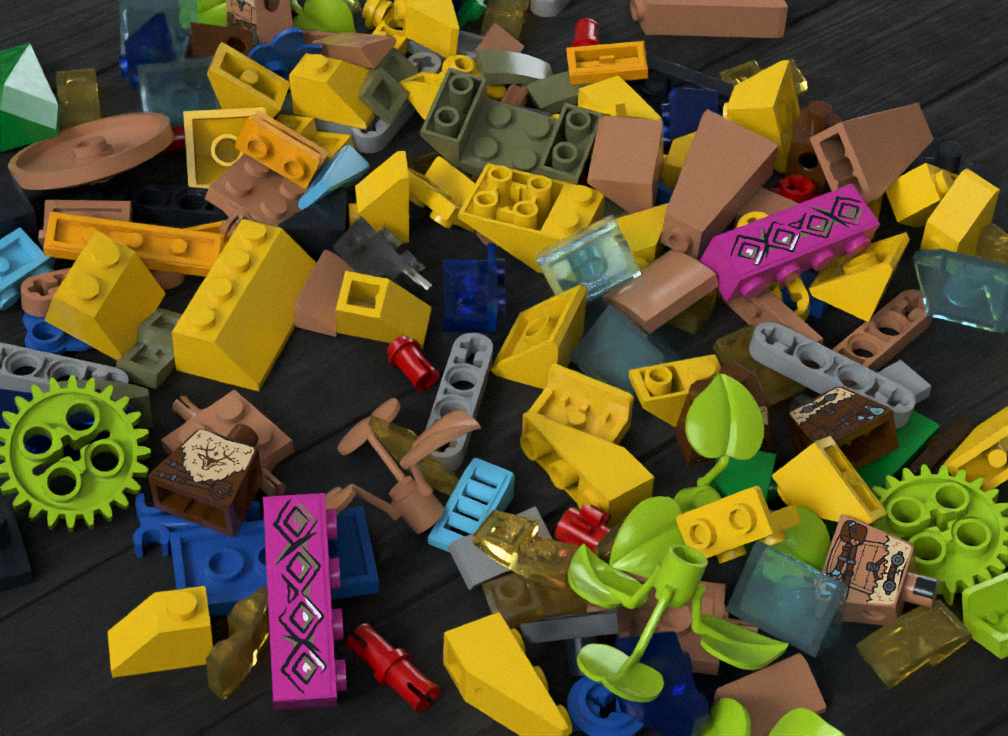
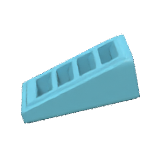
(339, 171)
(483, 483)

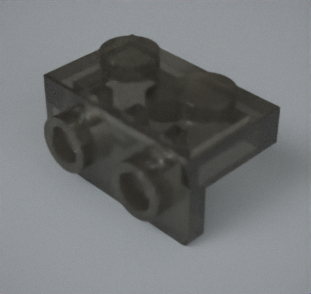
(377, 254)

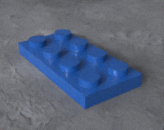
(237, 565)

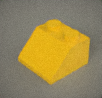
(105, 297)

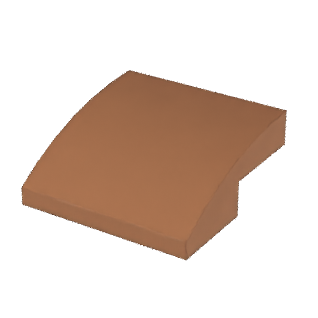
(663, 289)

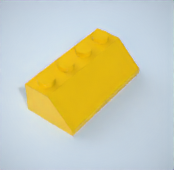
(243, 308)

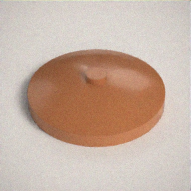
(92, 151)

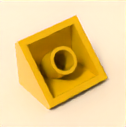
(211, 142)
(860, 281)
(542, 337)

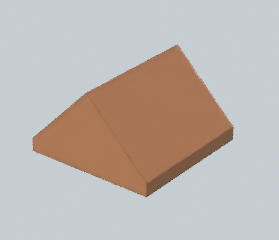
(628, 161)

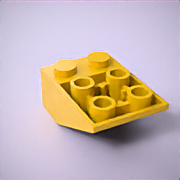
(528, 210)

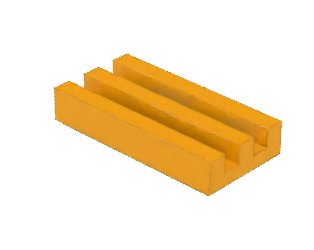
(607, 64)

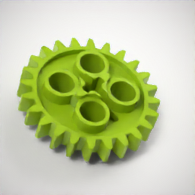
(94, 488)
(944, 532)

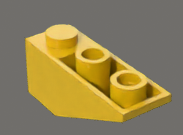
(587, 466)
(498, 679)

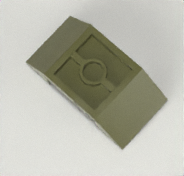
(480, 131)

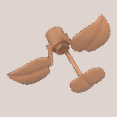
(410, 497)

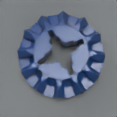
(584, 707)

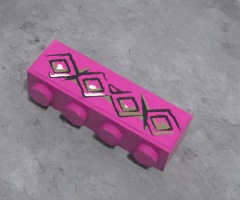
(790, 243)
(300, 601)

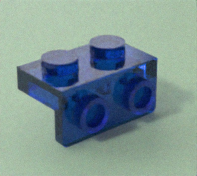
(472, 293)

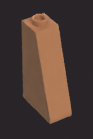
(711, 17)
(872, 149)
(716, 181)

